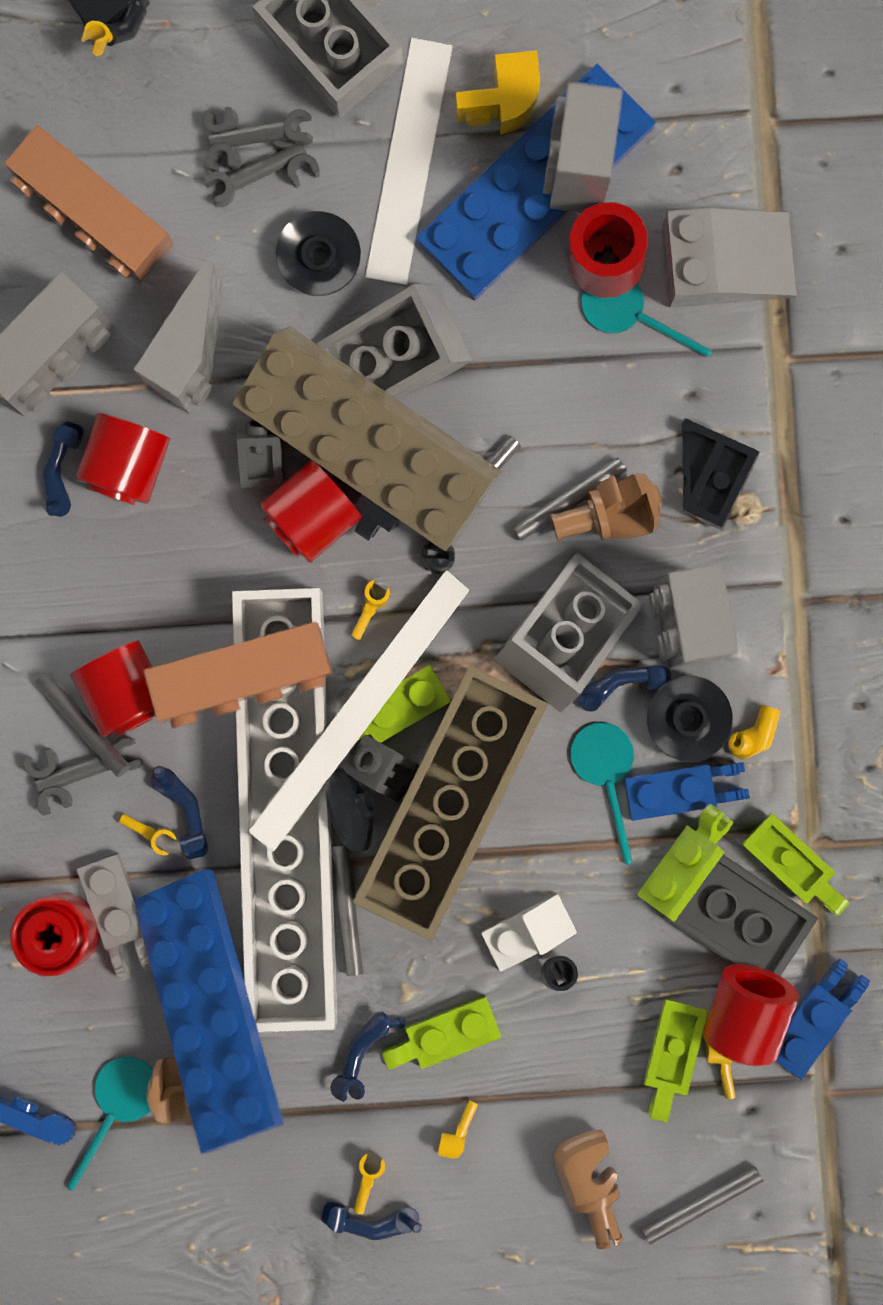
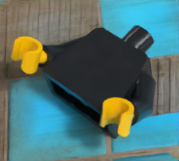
(110, 21)

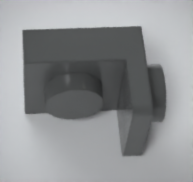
(259, 457)
(381, 768)

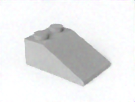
(727, 256)
(402, 342)
(183, 350)
(569, 632)

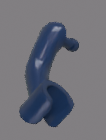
(56, 495)
(598, 691)
(170, 786)
(373, 1030)
(398, 1223)

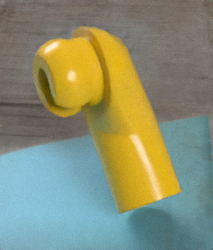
(757, 738)

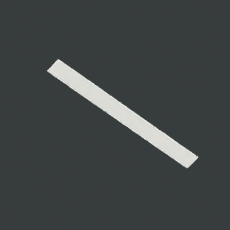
(358, 711)

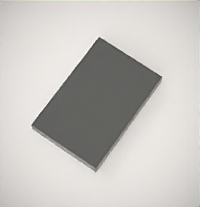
(745, 919)

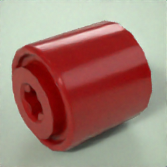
(607, 229)
(122, 459)
(309, 512)
(116, 689)
(71, 920)
(750, 1015)

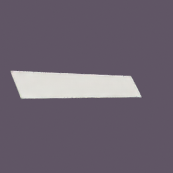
(409, 161)

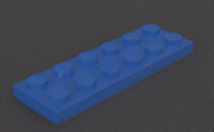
(506, 204)
(208, 1012)

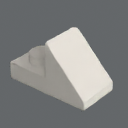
(529, 932)

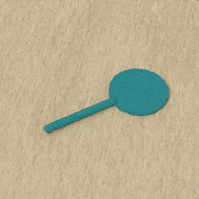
(623, 312)
(603, 757)
(121, 1096)

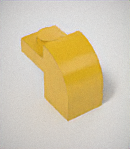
(512, 99)

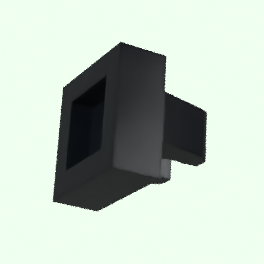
(373, 518)

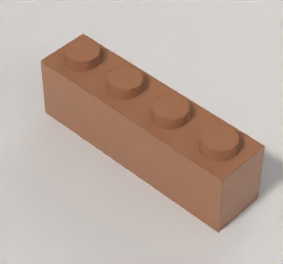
(87, 203)
(239, 673)

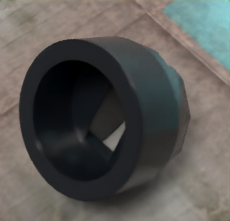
(437, 565)
(566, 969)

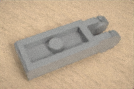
(114, 911)

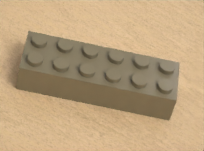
(366, 437)
(450, 803)

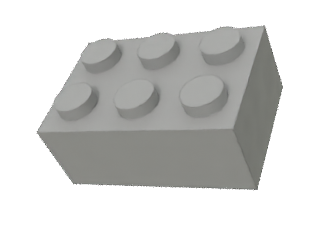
(332, 46)
(582, 146)
(48, 343)
(693, 617)

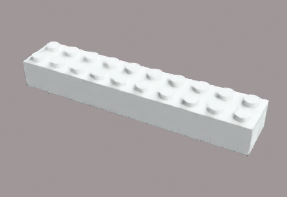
(287, 889)

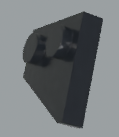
(713, 473)

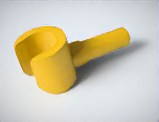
(368, 610)
(147, 832)
(725, 1071)
(453, 1145)
(366, 1184)

